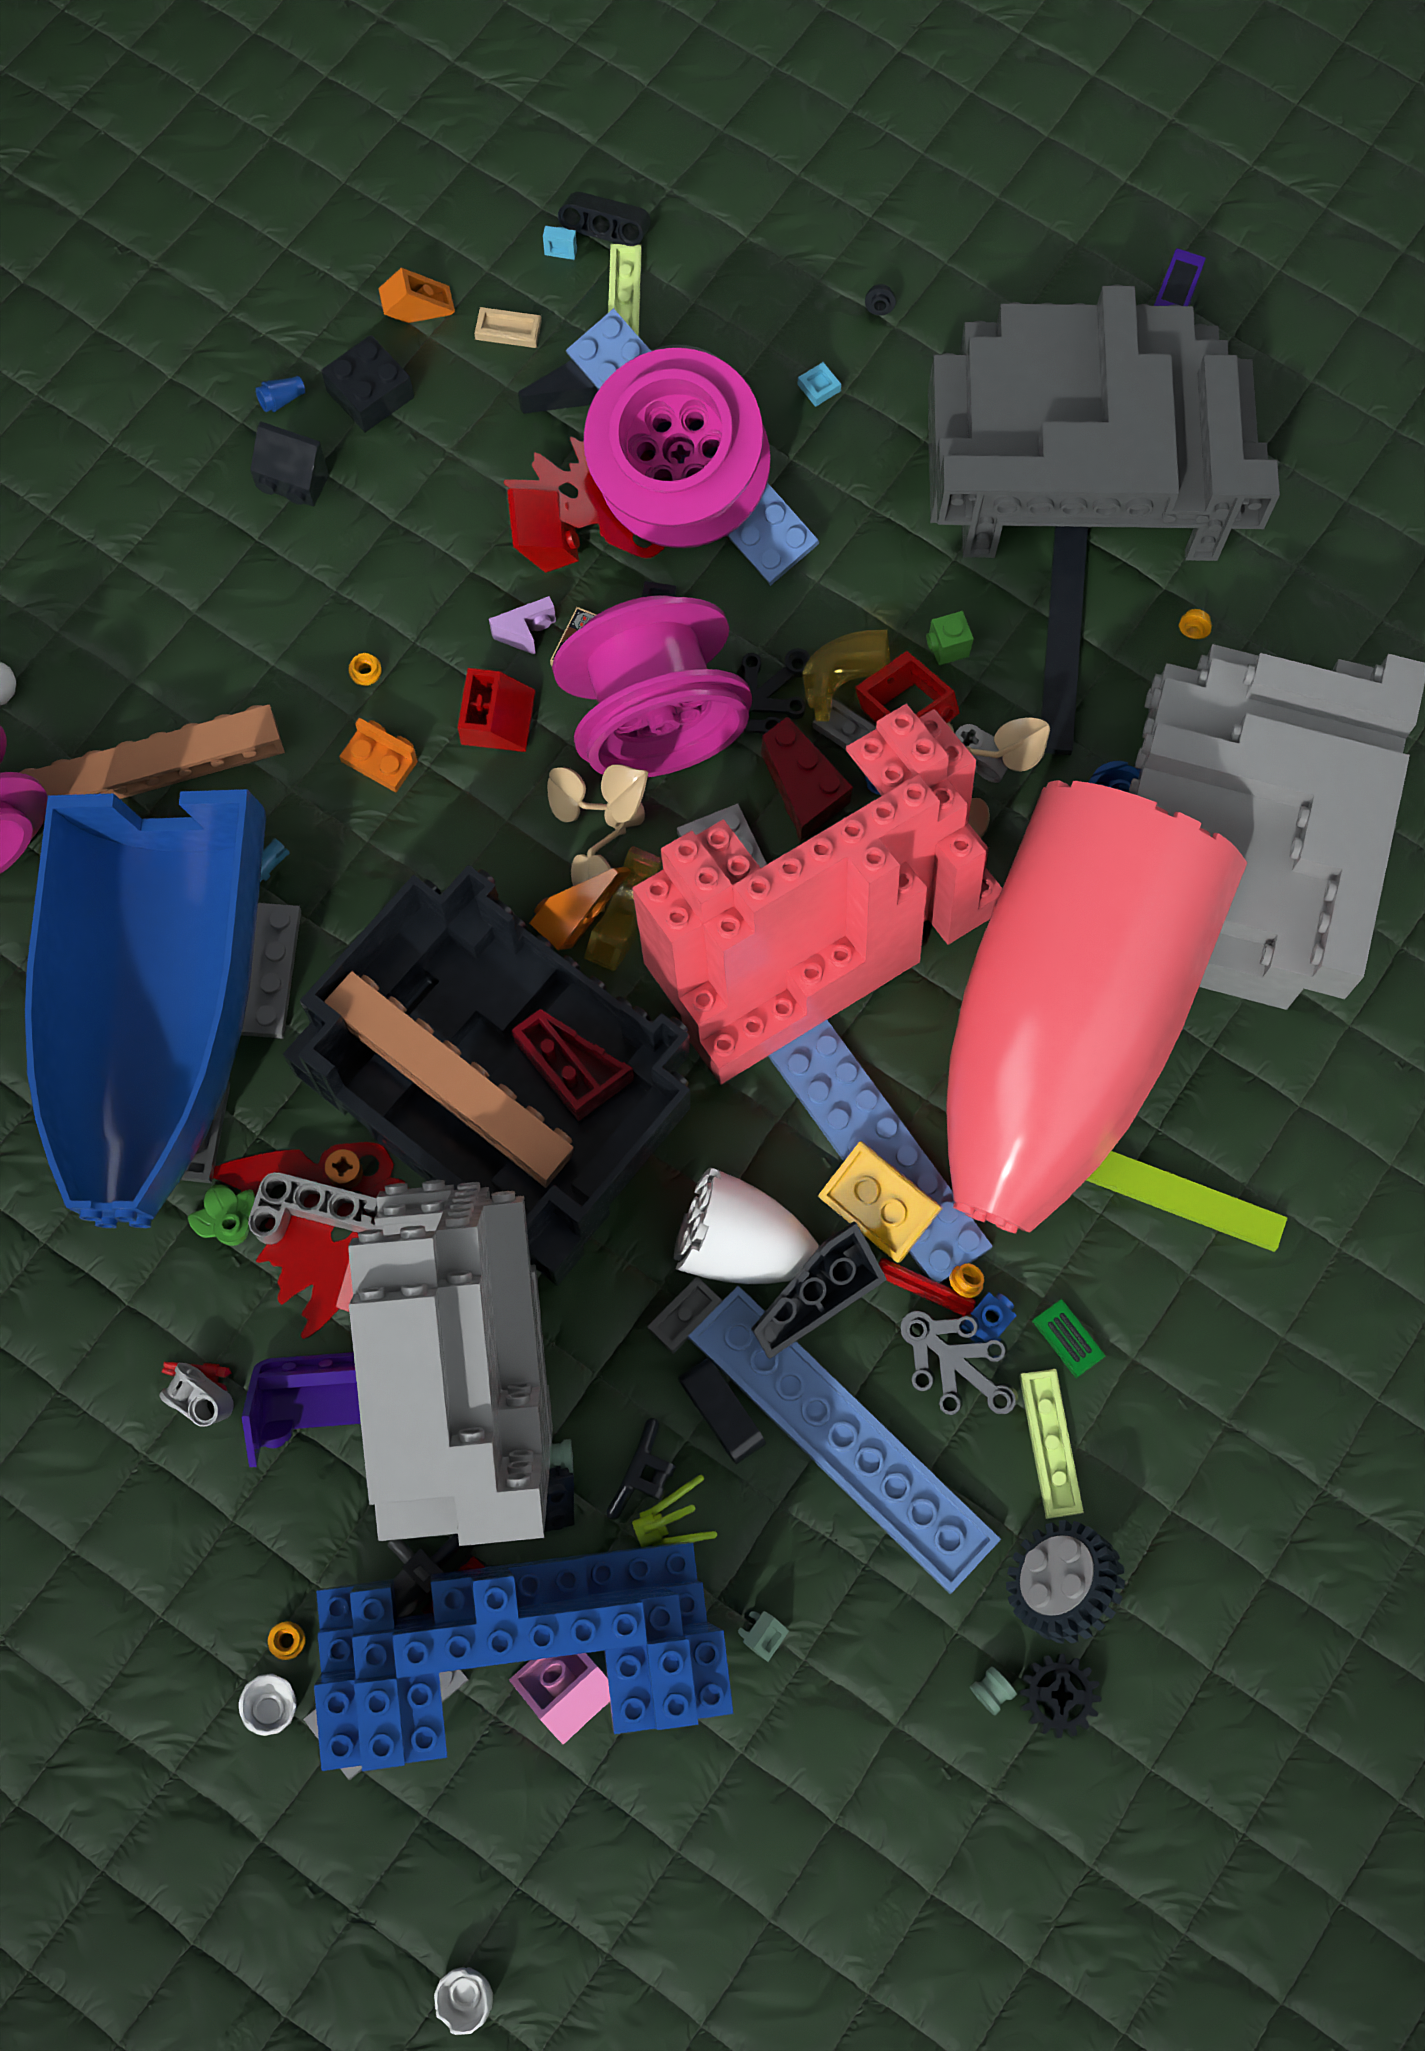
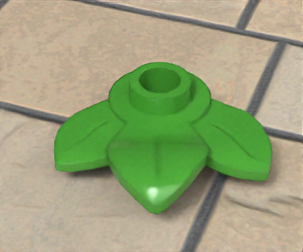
(221, 1211)

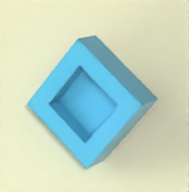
(560, 242)
(819, 384)

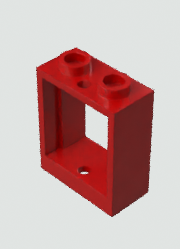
(903, 673)

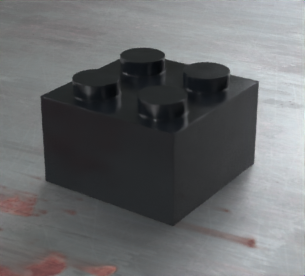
(367, 383)

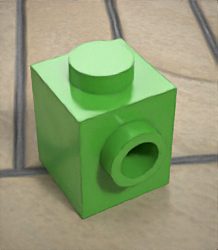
(950, 638)

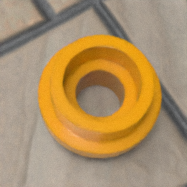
(1195, 624)
(363, 661)
(967, 1280)
(276, 1635)

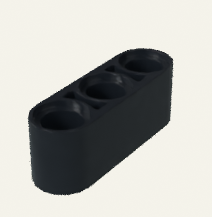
(617, 213)
(721, 1410)

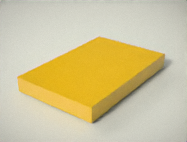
(880, 1201)

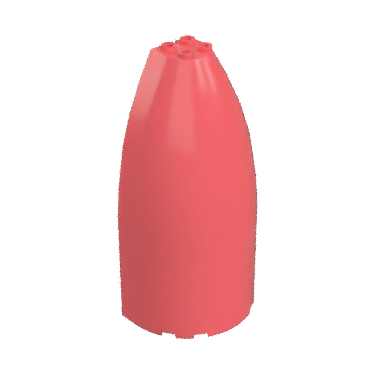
(1078, 994)

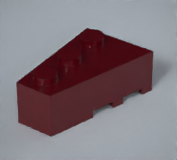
(804, 778)
(571, 1065)

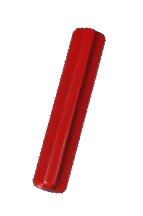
(926, 1288)

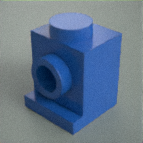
(1001, 1307)

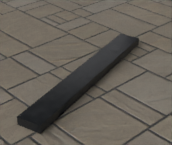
(1063, 637)

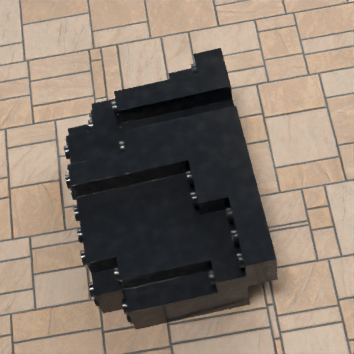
(473, 979)

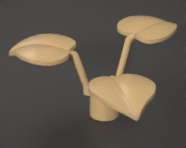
(1022, 747)
(622, 790)

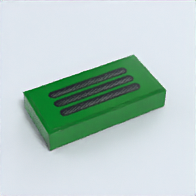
(1068, 1338)

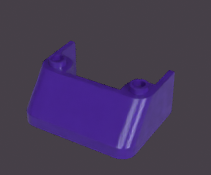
(297, 1395)

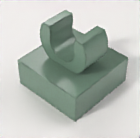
(765, 1635)

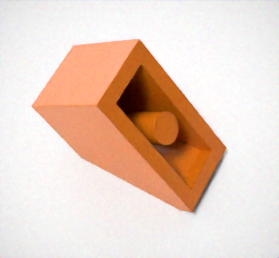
(415, 297)

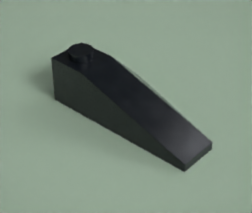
(826, 1284)

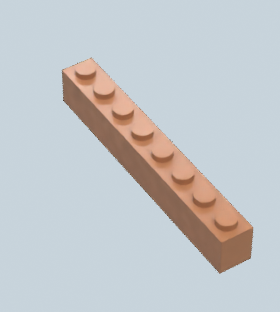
(167, 757)
(450, 1079)

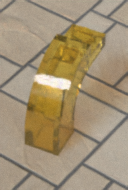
(841, 661)
(619, 925)

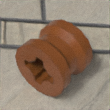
(346, 1176)

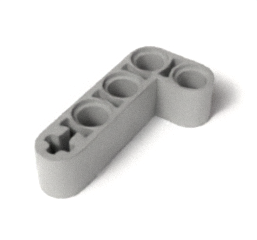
(293, 1204)

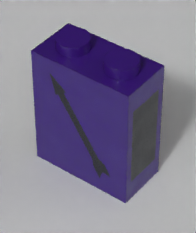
(1180, 279)

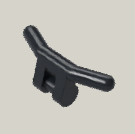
(636, 1469)

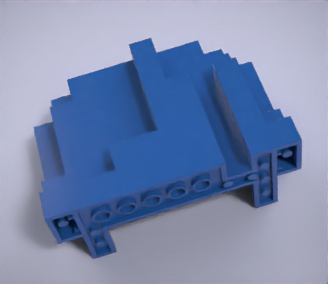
(640, 1605)

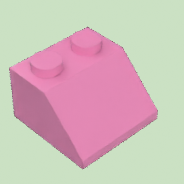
(563, 1692)

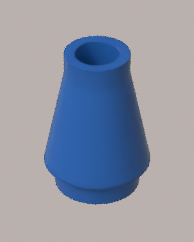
(277, 393)

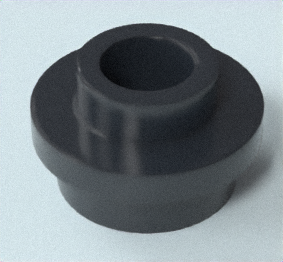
(883, 293)

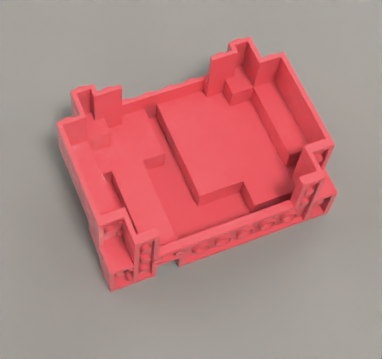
(790, 944)

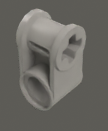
(987, 767)
(190, 1394)

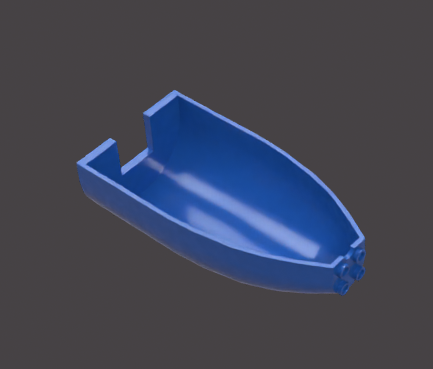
(137, 990)

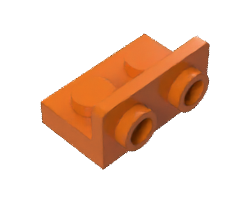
(379, 755)

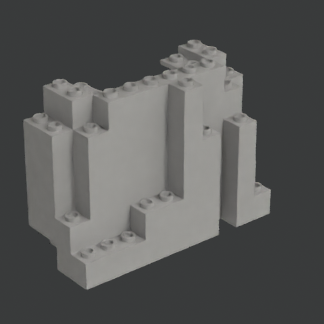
(1306, 786)
(451, 1366)

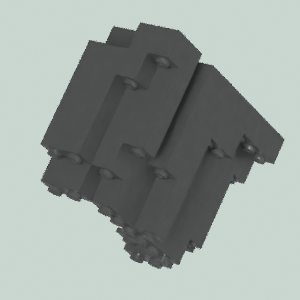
(1096, 425)

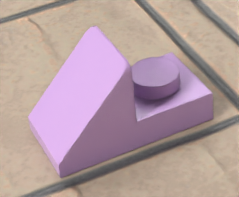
(515, 625)

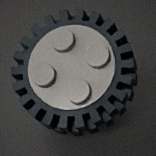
(1065, 1581)

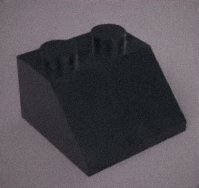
(288, 465)

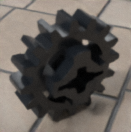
(1075, 1697)

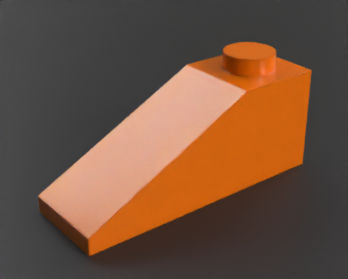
(570, 912)

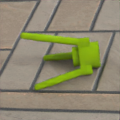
(652, 1527)

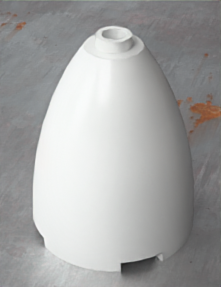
(740, 1234)

